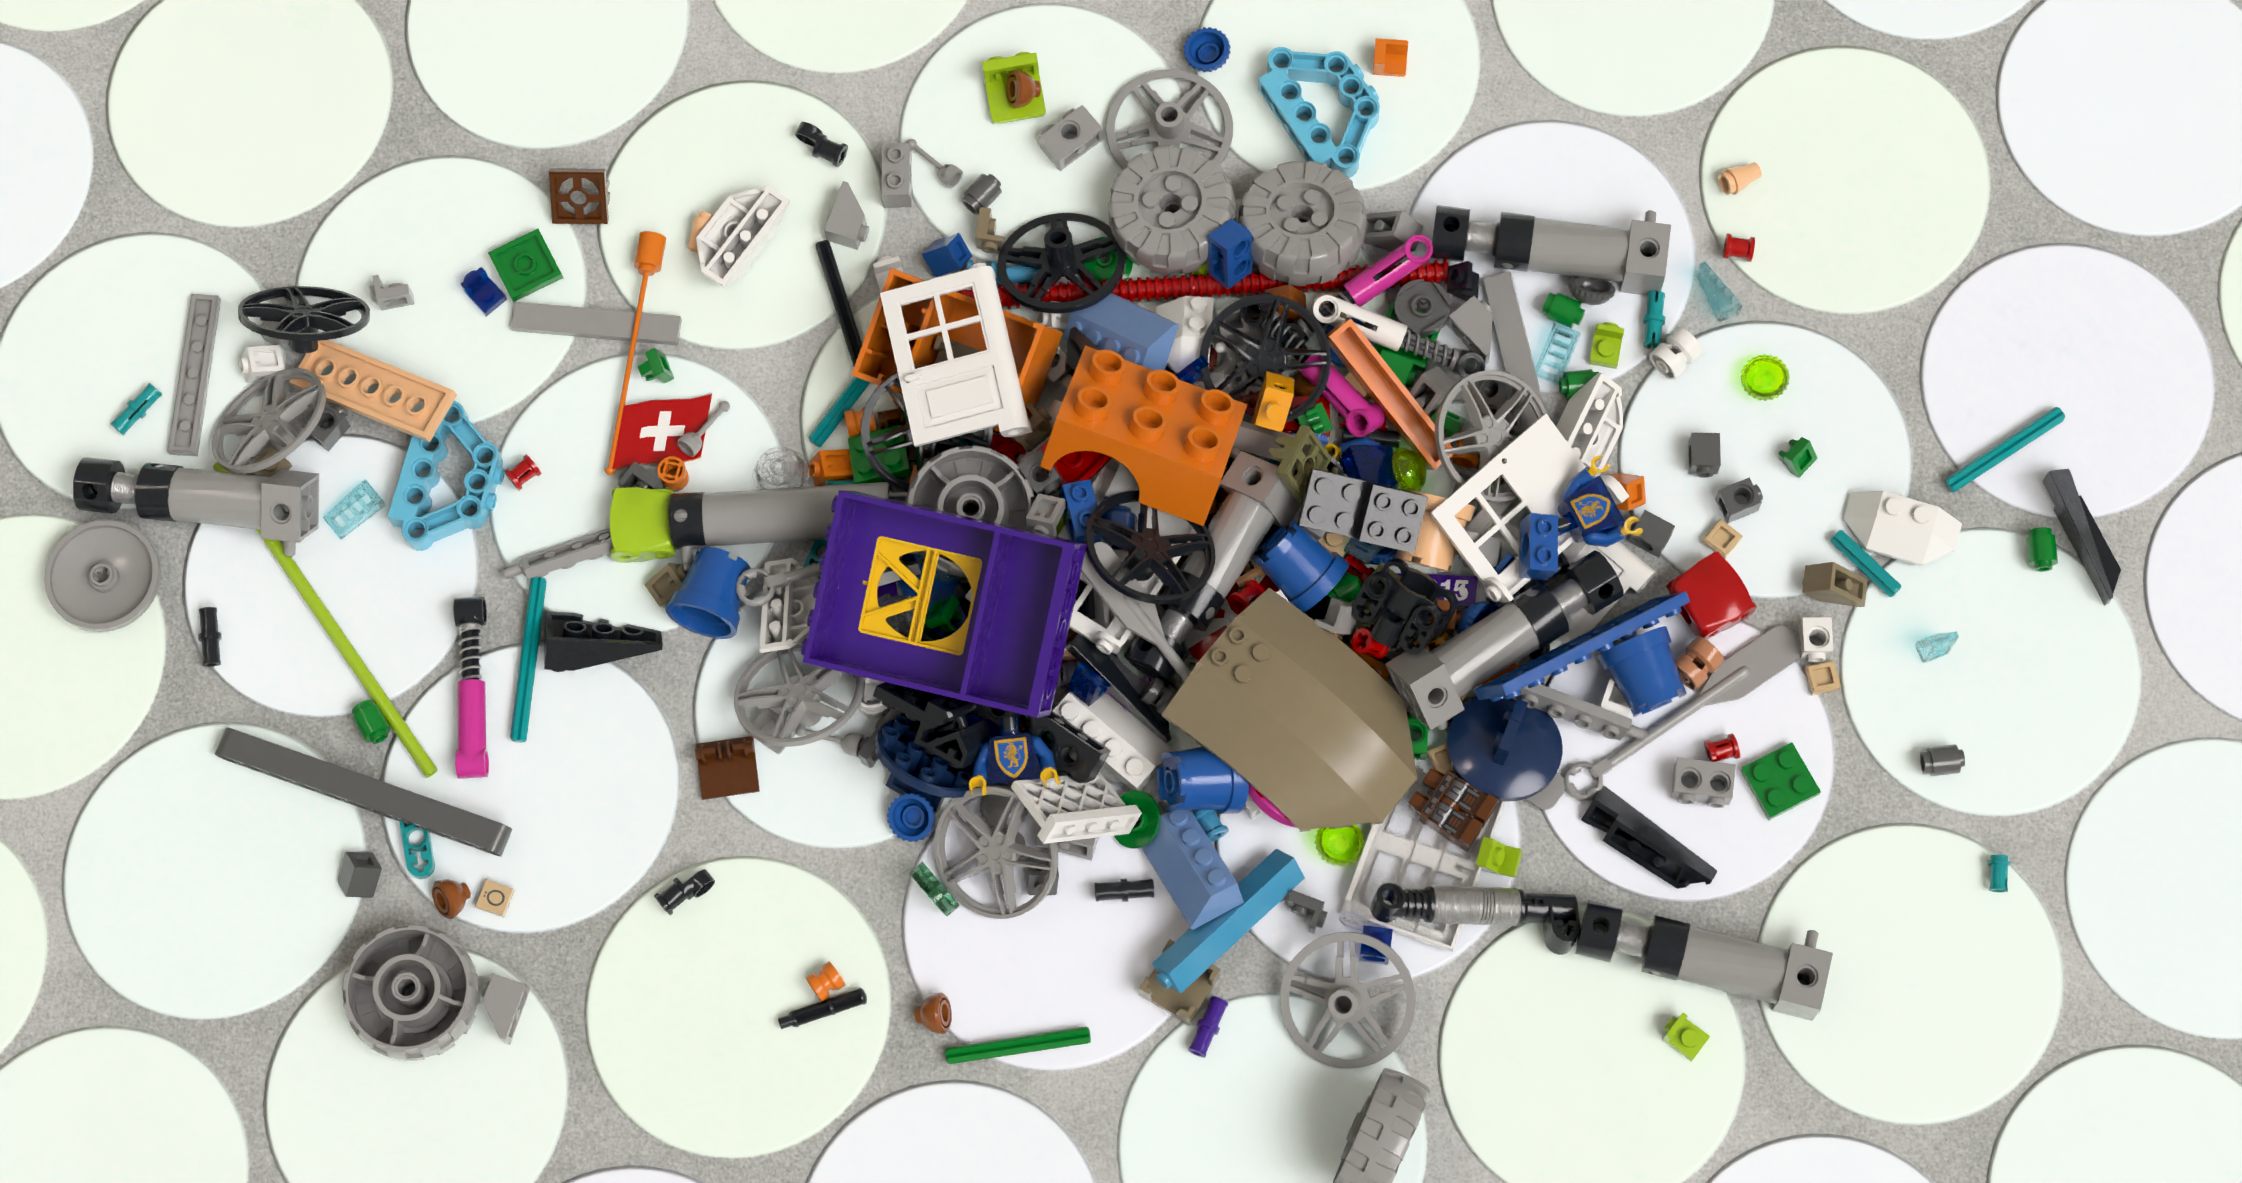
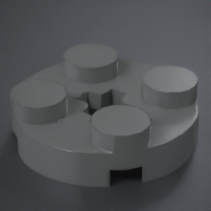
(1422, 292)

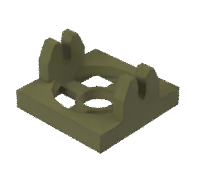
(1292, 451)

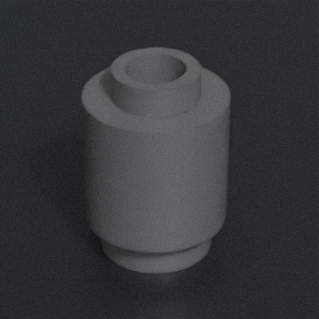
(981, 193)
(1942, 760)

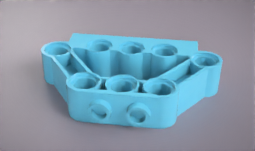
(1316, 68)
(451, 518)

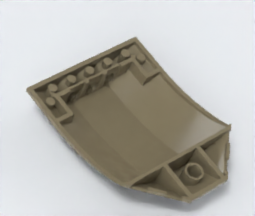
(1299, 718)

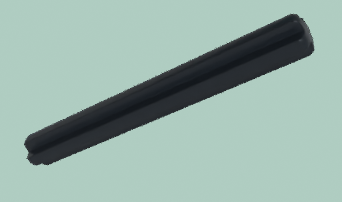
(839, 299)

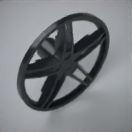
(1060, 260)
(301, 321)
(1268, 353)
(904, 429)
(1148, 552)

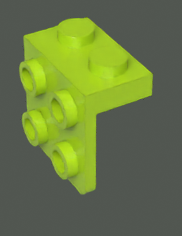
(995, 75)

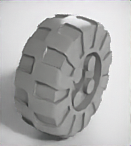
(1168, 207)
(1303, 222)
(974, 477)
(428, 1018)
(1383, 1129)

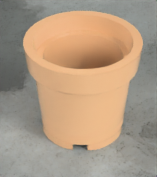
(1433, 546)

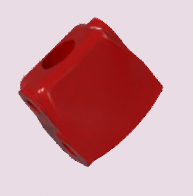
(1715, 596)

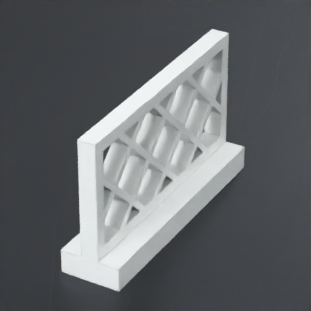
(1081, 822)

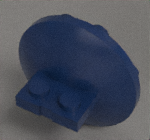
(1504, 748)
(916, 770)

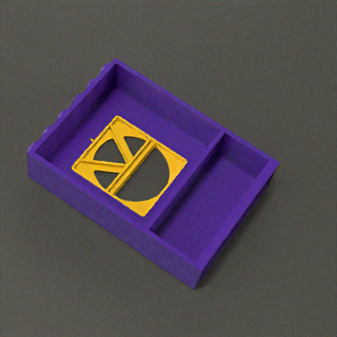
(1016, 620)

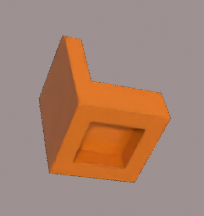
(1390, 57)
(1635, 487)

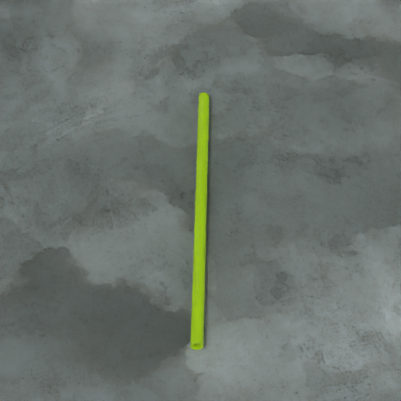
(349, 653)

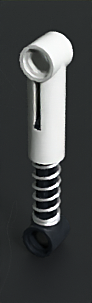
(1395, 335)

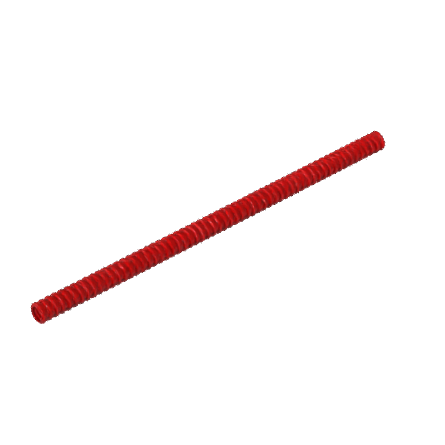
(1206, 285)

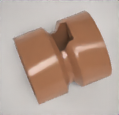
(1699, 660)

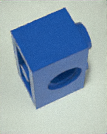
(1538, 546)

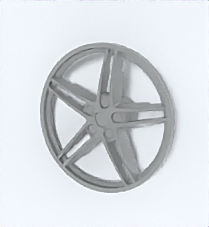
(1169, 122)
(271, 423)
(1489, 432)
(798, 696)
(997, 851)
(1348, 999)

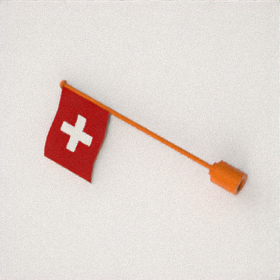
(651, 428)

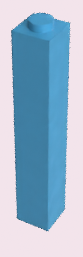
(1206, 944)

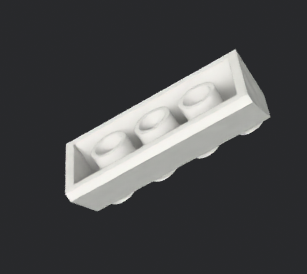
(1133, 746)

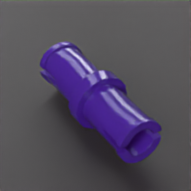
(1208, 1026)

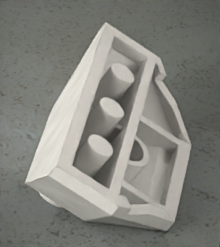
(739, 233)
(1194, 318)
(1593, 420)
(1901, 526)
(787, 612)

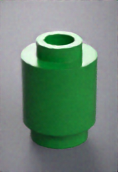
(1563, 310)
(1574, 381)
(2041, 549)
(1345, 589)
(370, 722)

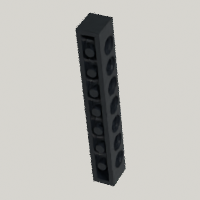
(1090, 753)

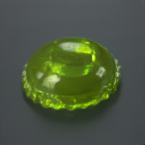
(1765, 377)
(1409, 469)
(1339, 845)

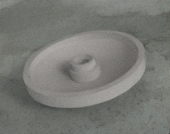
(102, 576)

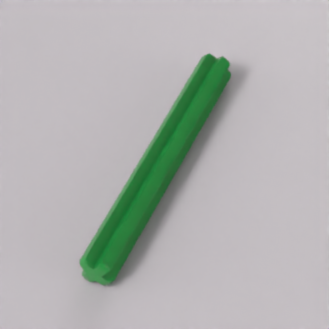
(1018, 1045)

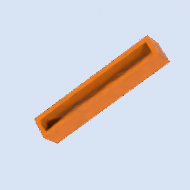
(1386, 391)

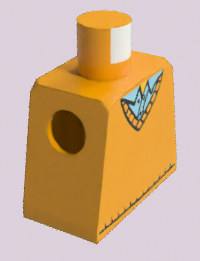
(1273, 402)

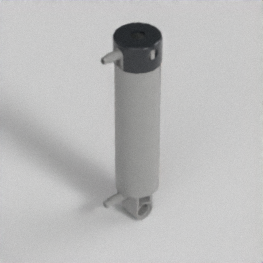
(757, 515)

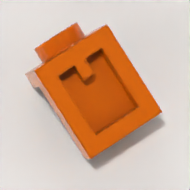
(830, 466)

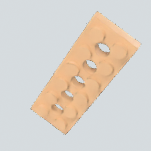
(377, 405)

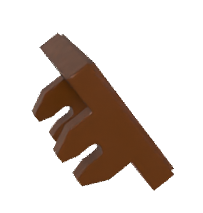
(563, 216)

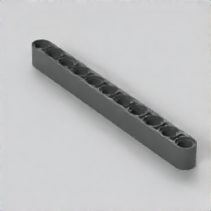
(363, 791)

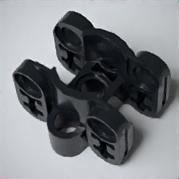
(1404, 607)

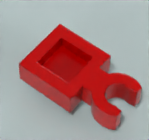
(1006, 446)

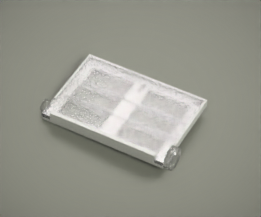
(1413, 858)

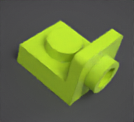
(1606, 345)
(1498, 857)
(1685, 1036)

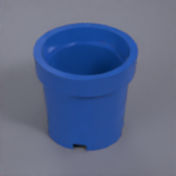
(1300, 565)
(708, 595)
(1644, 671)
(1200, 782)

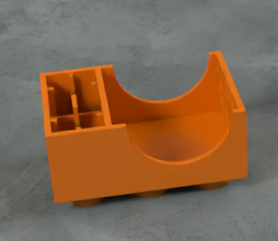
(1030, 341)
(1152, 423)

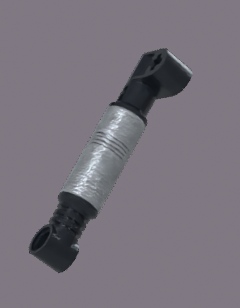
(1483, 907)

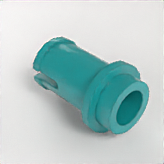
(1998, 873)

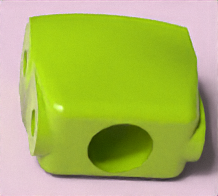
(640, 524)

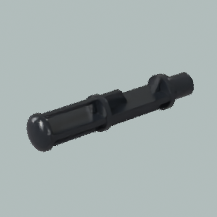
(823, 1009)

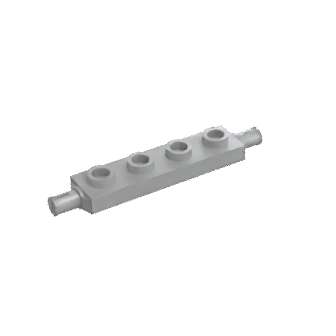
(562, 555)
(1580, 712)

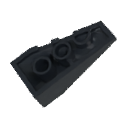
(580, 644)

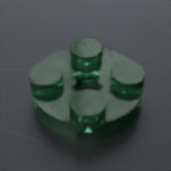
(934, 889)

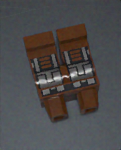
(1454, 808)

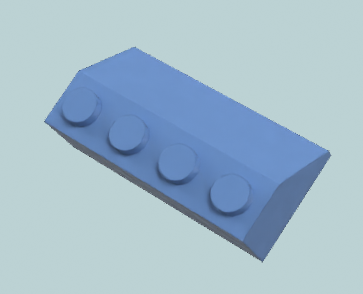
(1127, 330)
(1192, 869)

